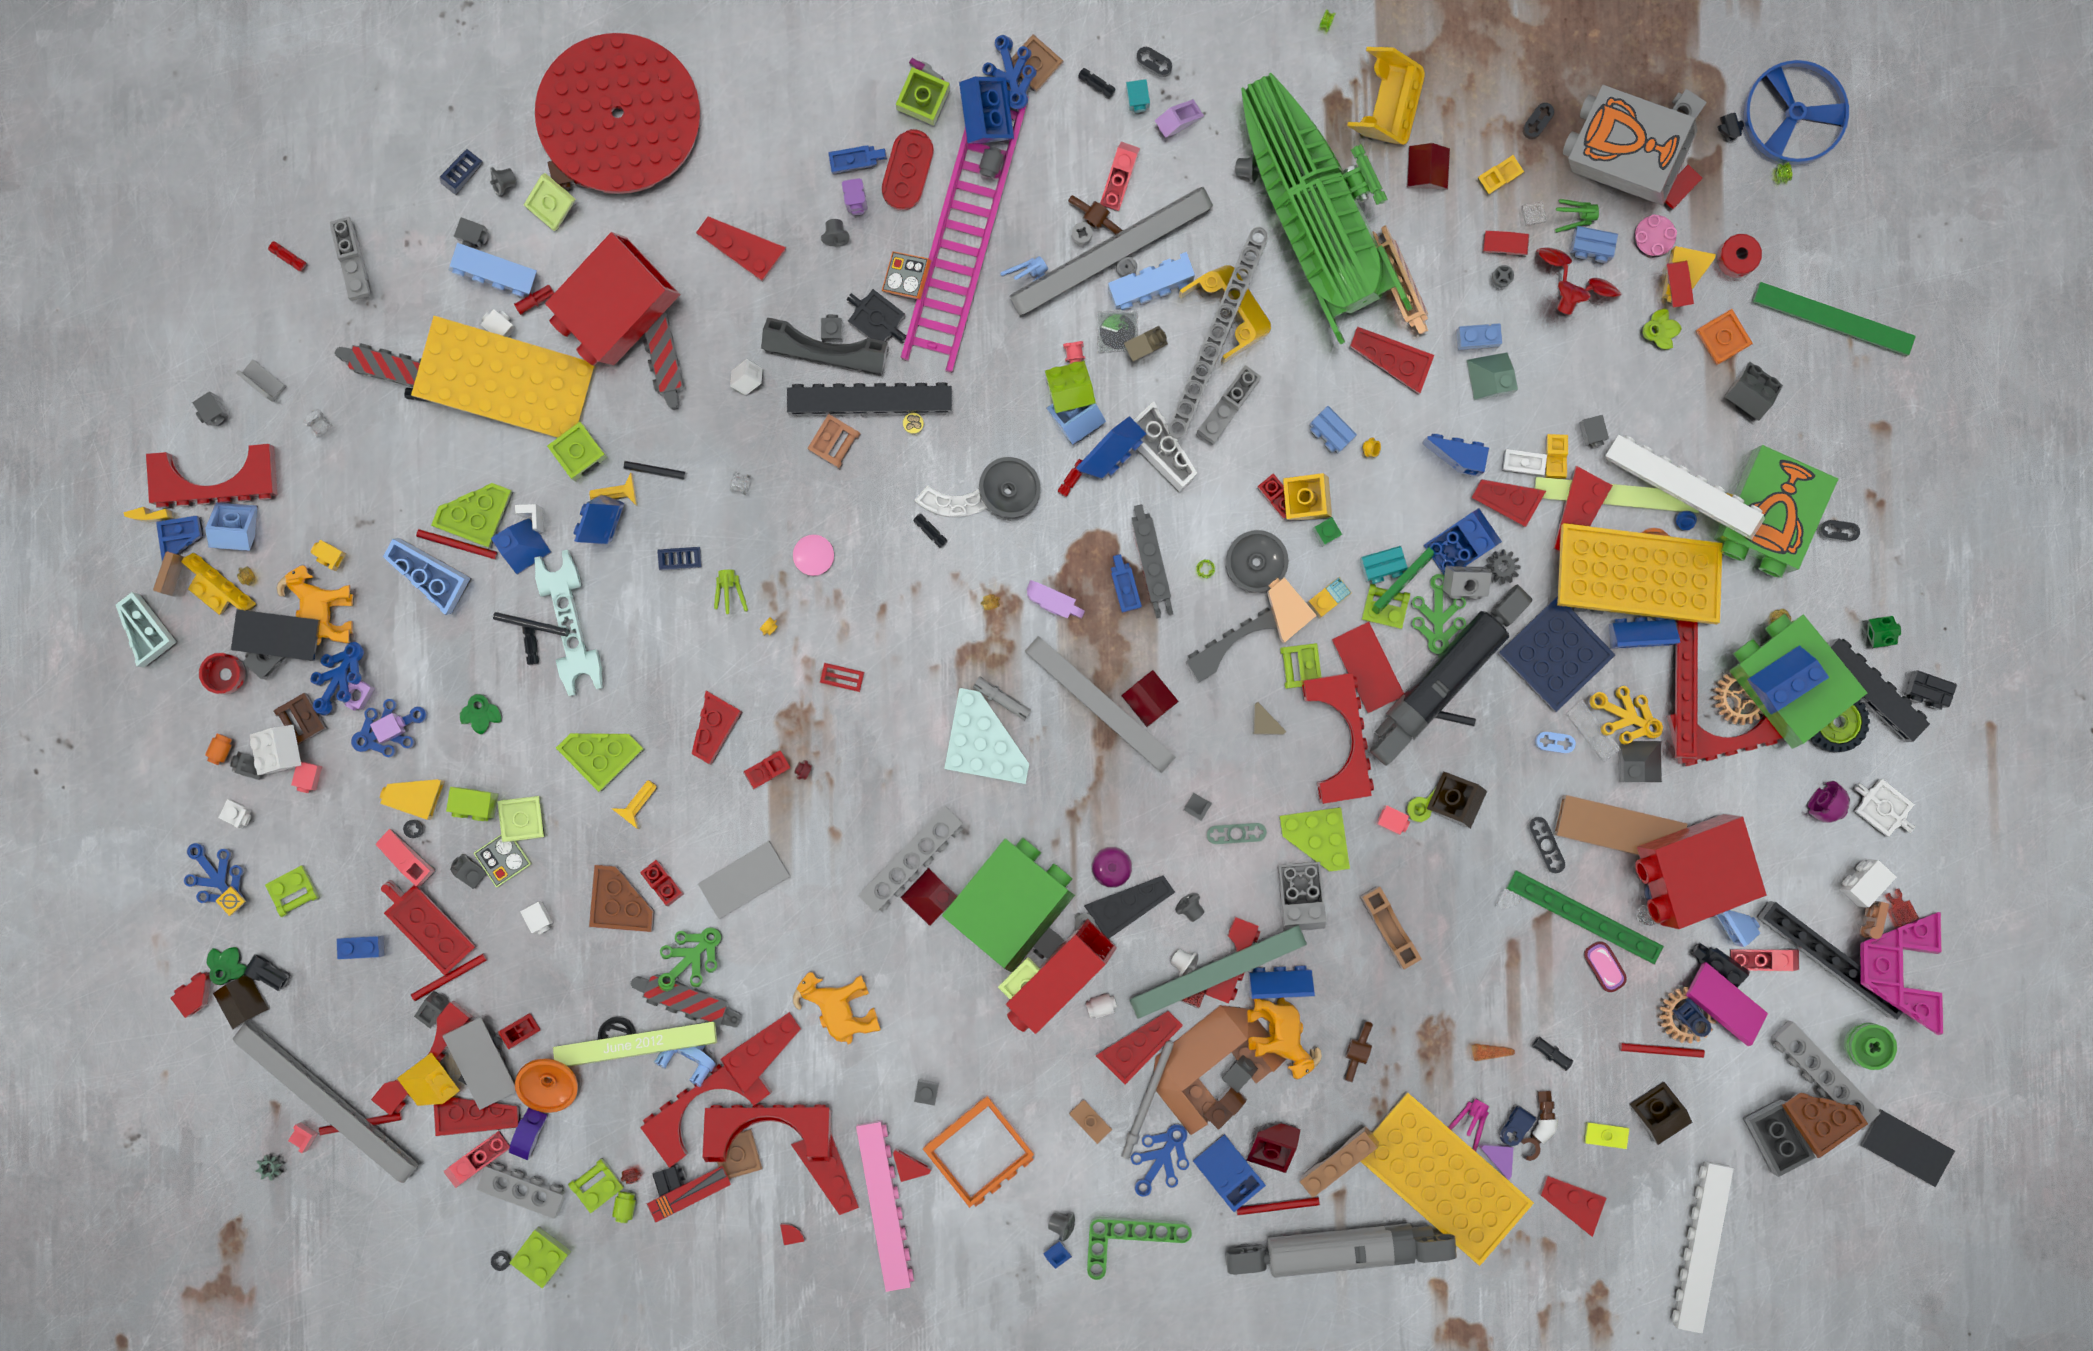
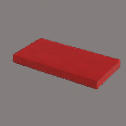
(1367, 661)

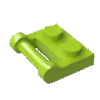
(1390, 615)
(1307, 660)
(288, 885)
(599, 1192)

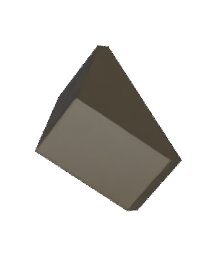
(1264, 723)

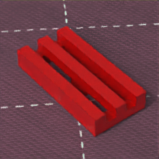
(859, 681)

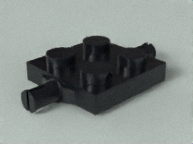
(876, 317)

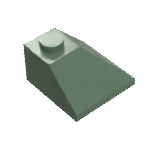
(1492, 376)

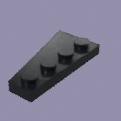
(1126, 906)

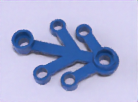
(1012, 73)
(350, 657)
(370, 737)
(217, 879)
(1162, 1157)

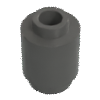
(991, 162)

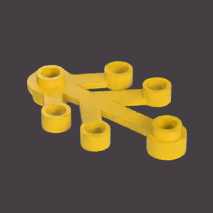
(1629, 716)

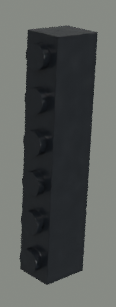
(1882, 695)

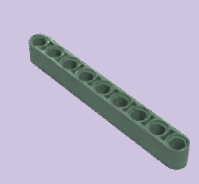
(1218, 972)

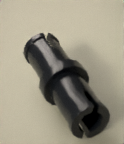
(1552, 1053)

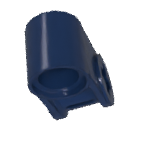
(1691, 1017)
(1518, 1124)

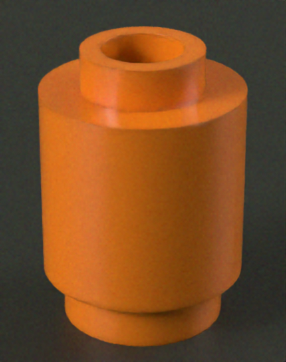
(218, 749)

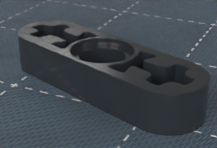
(1545, 828)

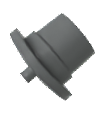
(1247, 167)
(501, 180)
(835, 233)
(1190, 907)
(1062, 1225)

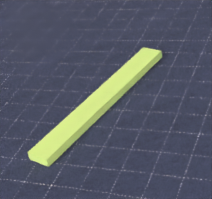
(1618, 496)

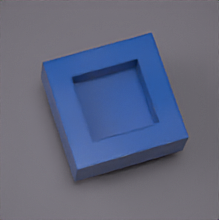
(1057, 1255)

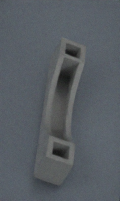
(784, 338)
(1207, 662)

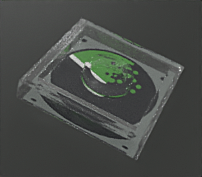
(1115, 329)

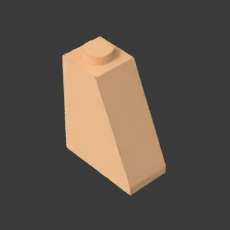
(1288, 608)

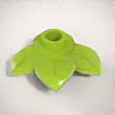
(1664, 328)

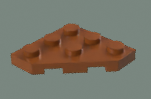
(617, 903)
(1823, 1121)

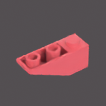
(1119, 175)
(404, 858)
(1767, 959)
(476, 1159)

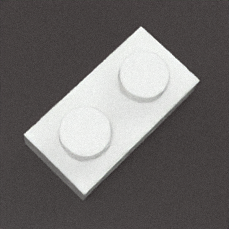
(1524, 462)

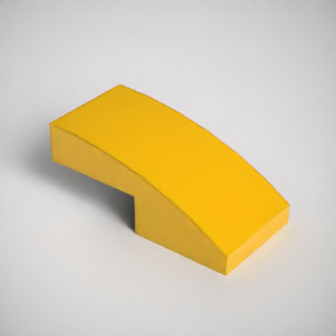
(1501, 174)
(1556, 456)
(144, 514)

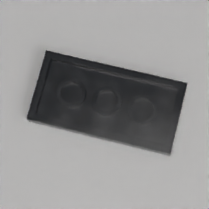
(275, 635)
(1908, 1148)

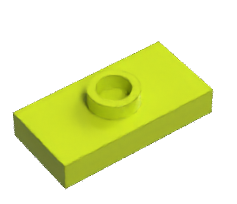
(1606, 1135)

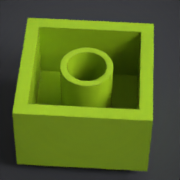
(923, 96)
(1070, 386)
(477, 803)
(540, 1257)

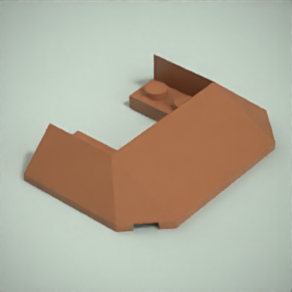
(1199, 1050)

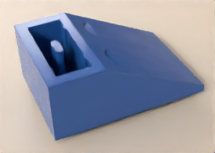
(1461, 456)
(598, 520)
(1463, 541)
(1229, 1173)

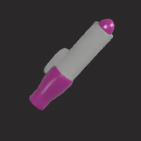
(925, 67)

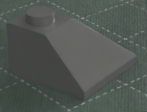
(1640, 761)

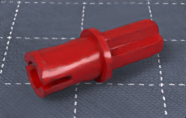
(534, 299)

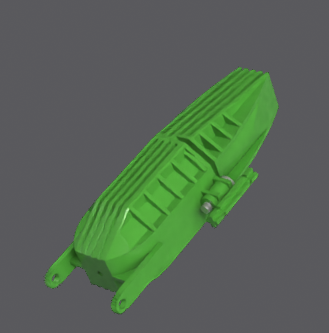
(1319, 202)

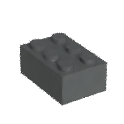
(1779, 1139)

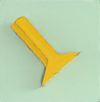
(614, 492)
(636, 803)

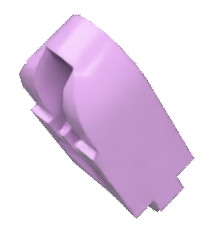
(1053, 600)

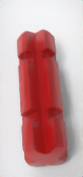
(287, 256)
(1070, 480)

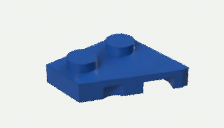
(178, 534)

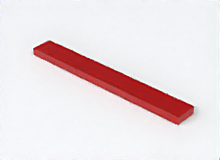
(1686, 690)

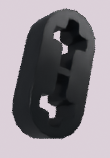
(1156, 57)
(1541, 123)
(1839, 525)

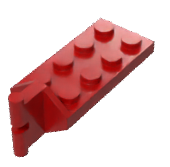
(427, 926)

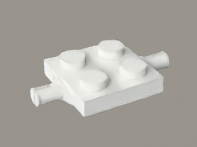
(1884, 807)

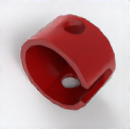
(1731, 264)
(210, 673)

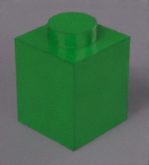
(1327, 531)

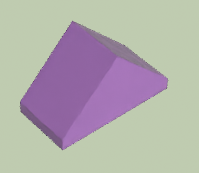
(1500, 1156)

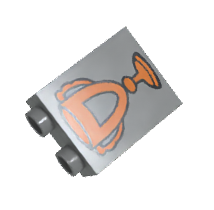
(1630, 144)

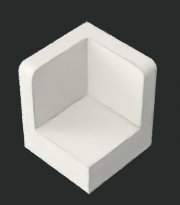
(746, 377)

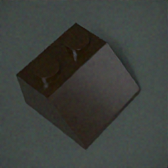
(1457, 799)
(1661, 1113)

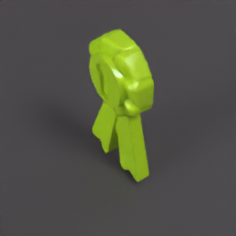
(1417, 808)

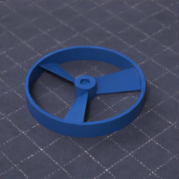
(1832, 113)

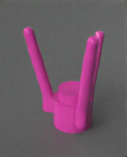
(1478, 1111)

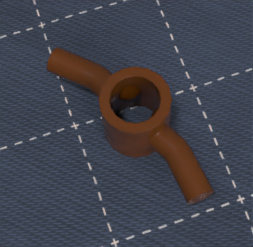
(1095, 215)
(1358, 1051)

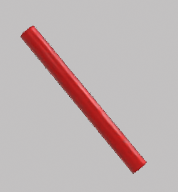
(457, 544)
(448, 977)
(1651, 1049)
(373, 1120)
(1260, 1208)

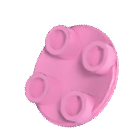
(1655, 235)
(813, 555)

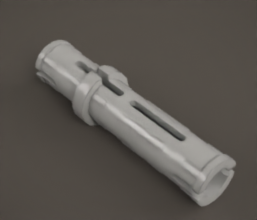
(994, 693)

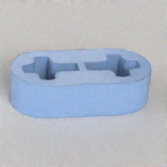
(1554, 747)

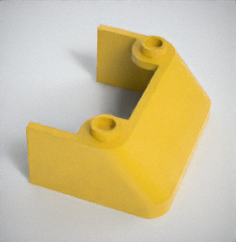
(1396, 97)
(1255, 323)

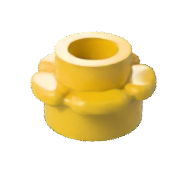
(1371, 447)
(769, 626)

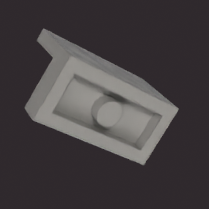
(261, 380)

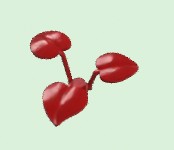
(1571, 293)

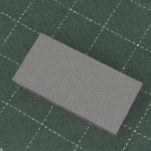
(744, 880)
(480, 1063)

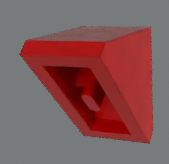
(519, 1031)
(909, 1167)

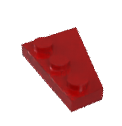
(1509, 499)
(714, 727)
(1575, 1202)

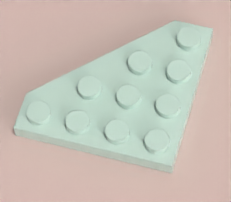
(981, 742)

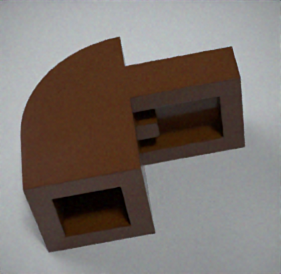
(1225, 1107)

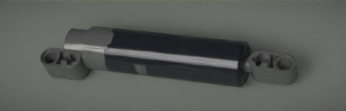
(1447, 675)

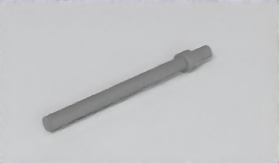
(1132, 1137)

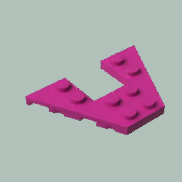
(1884, 970)

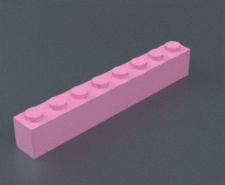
(883, 1205)

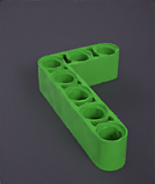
(1129, 1234)

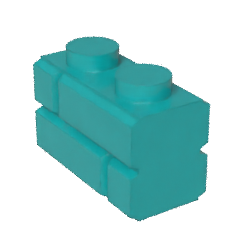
(1383, 564)

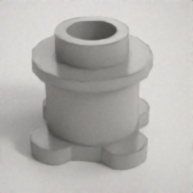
(1080, 917)

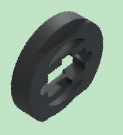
(608, 1025)

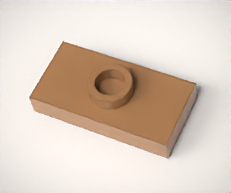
(1090, 1121)

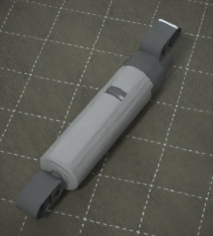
(1343, 1251)

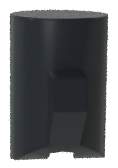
(1731, 127)

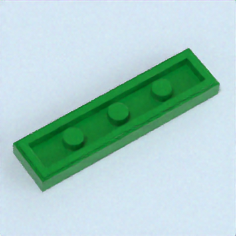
(1402, 581)

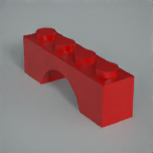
(1242, 935)

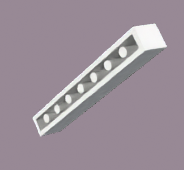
(1685, 487)
(1703, 1247)

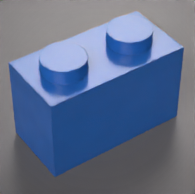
(360, 947)

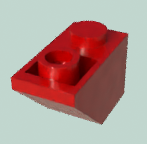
(194, 996)

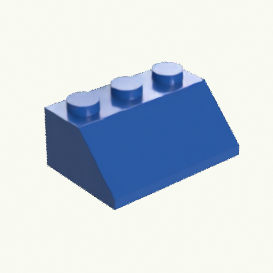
(986, 109)
(1113, 449)
(1643, 633)
(1787, 679)
(1281, 982)

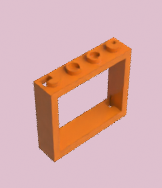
(993, 1185)

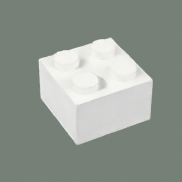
(275, 749)
(1867, 882)

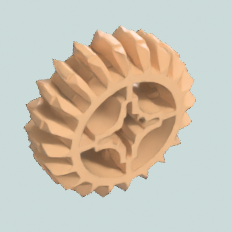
(1738, 706)
(1683, 1034)

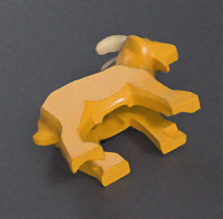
(316, 603)
(835, 1007)
(1284, 1035)

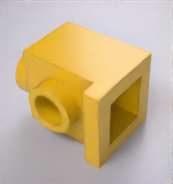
(328, 554)

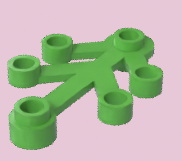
(1437, 617)
(691, 955)

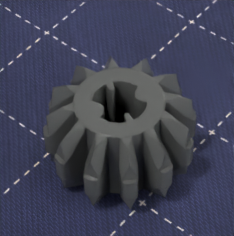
(1509, 572)

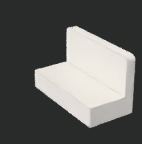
(533, 511)

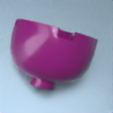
(1830, 803)
(1111, 867)

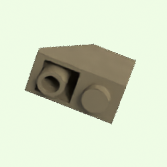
(1146, 343)

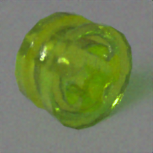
(1327, 19)
(1784, 172)
(1200, 565)

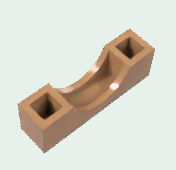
(1390, 928)
(1340, 1162)

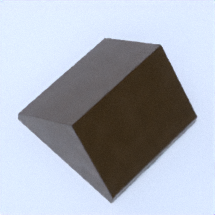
(240, 1001)

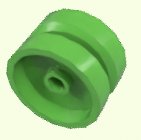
(1882, 1050)

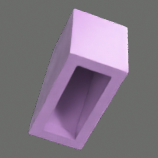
(1179, 118)

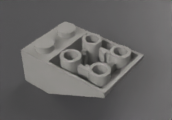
(1302, 896)

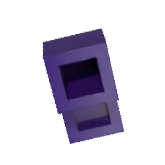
(527, 1133)

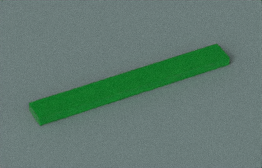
(1834, 318)
(1584, 917)

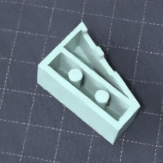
(144, 629)

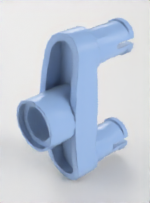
(695, 1054)

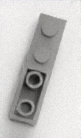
(351, 258)
(1229, 404)

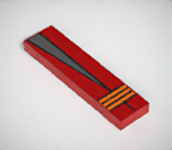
(688, 1194)

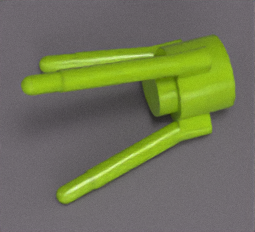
(726, 580)

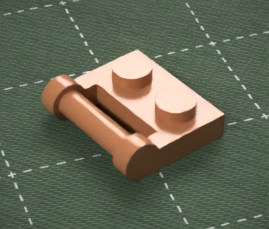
(827, 438)
(1875, 920)

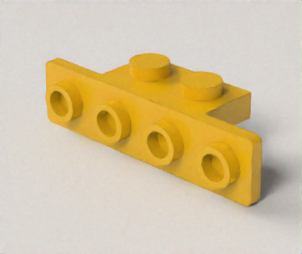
(213, 587)

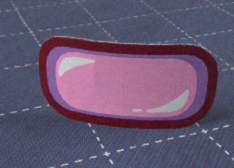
(1605, 966)

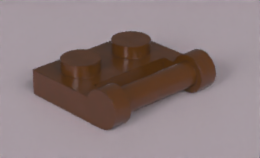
(305, 716)

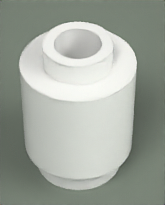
(1101, 1006)

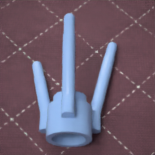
(1035, 267)

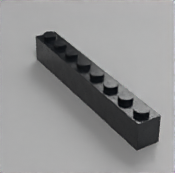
(869, 400)
(1823, 953)

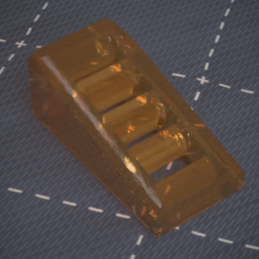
(1483, 1052)

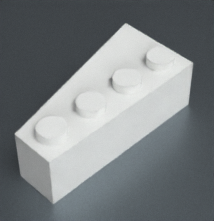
(1163, 449)

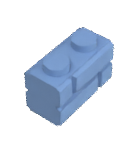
(1593, 244)
(1479, 336)
(1332, 430)

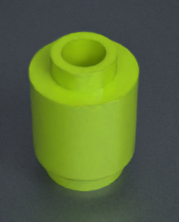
(624, 1207)

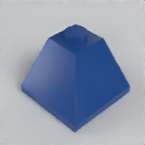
(520, 545)

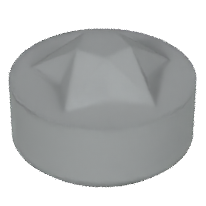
(1126, 266)

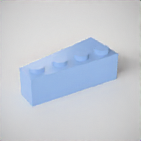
(492, 269)
(1151, 282)
(432, 577)

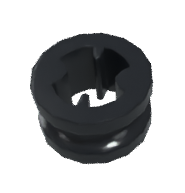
(419, 826)
(507, 1257)

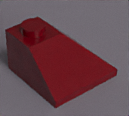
(929, 896)
(1275, 1147)

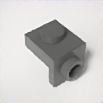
(467, 871)

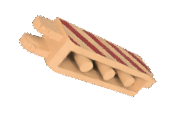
(1419, 313)

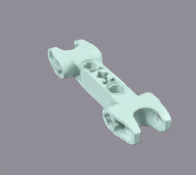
(559, 586)

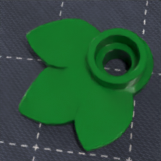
(480, 716)
(225, 962)

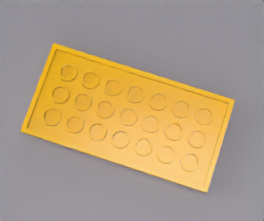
(501, 378)
(1640, 574)
(1445, 1179)

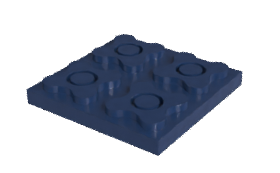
(1556, 654)

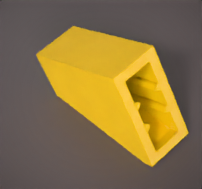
(1697, 262)
(413, 797)

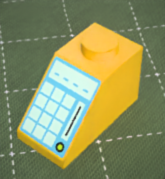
(1329, 597)

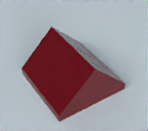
(1428, 166)
(1149, 698)

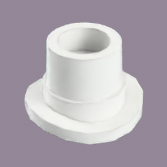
(1184, 962)

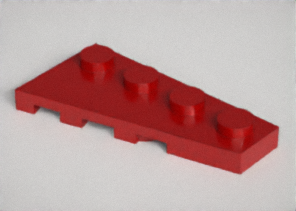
(744, 248)
(1396, 358)
(1583, 501)
(1137, 1048)
(757, 1053)
(464, 1117)
(830, 1177)

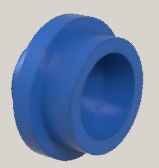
(1686, 520)

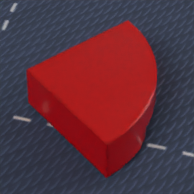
(791, 1234)

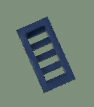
(465, 176)
(661, 558)

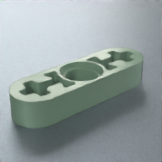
(1251, 826)

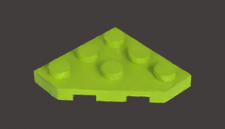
(474, 514)
(599, 756)
(1319, 836)

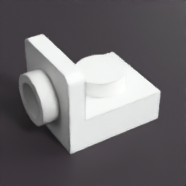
(235, 814)

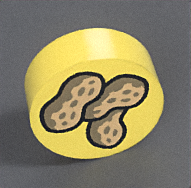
(913, 423)

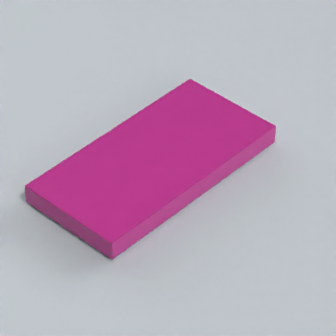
(1727, 1004)

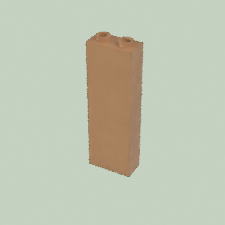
(1610, 825)

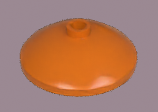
(545, 1093)

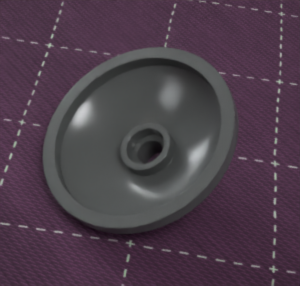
(1014, 475)
(1261, 546)

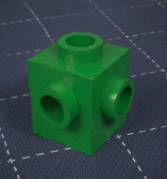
(1883, 631)

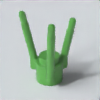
(1587, 211)

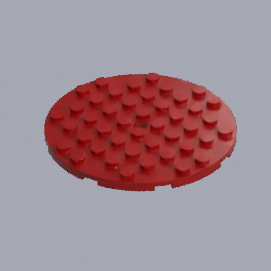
(626, 151)

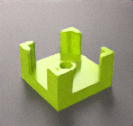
(576, 451)

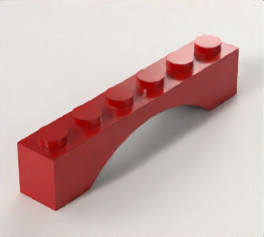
(392, 1093)

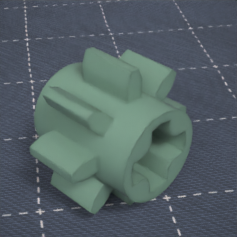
(275, 1165)

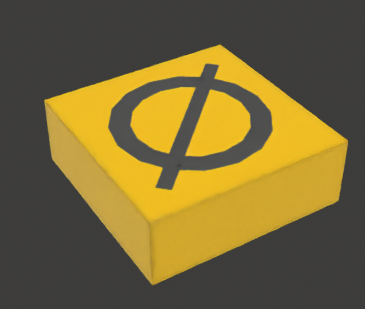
(230, 901)

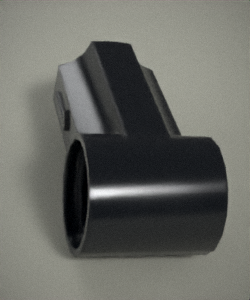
(261, 970)

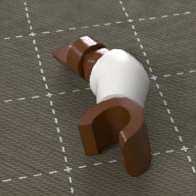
(1546, 1125)

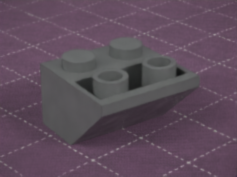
(1754, 391)

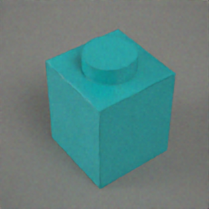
(1138, 95)

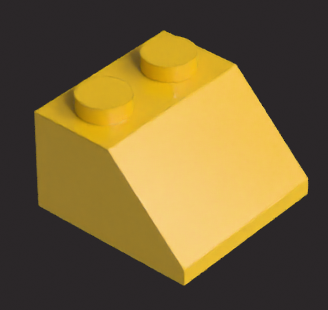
(1307, 497)
(428, 1082)

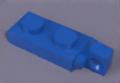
(855, 158)
(1125, 585)

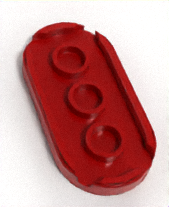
(907, 169)

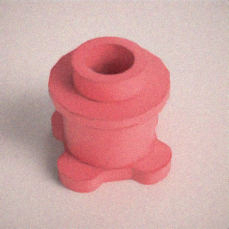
(1074, 351)

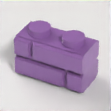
(854, 196)

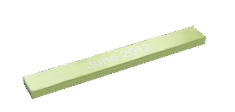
(636, 1044)

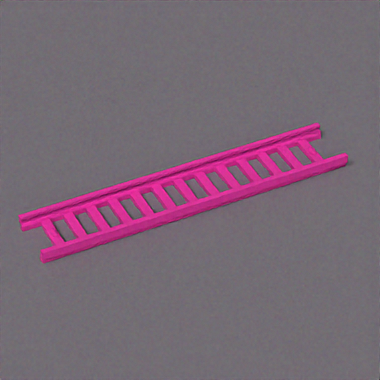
(938, 242)

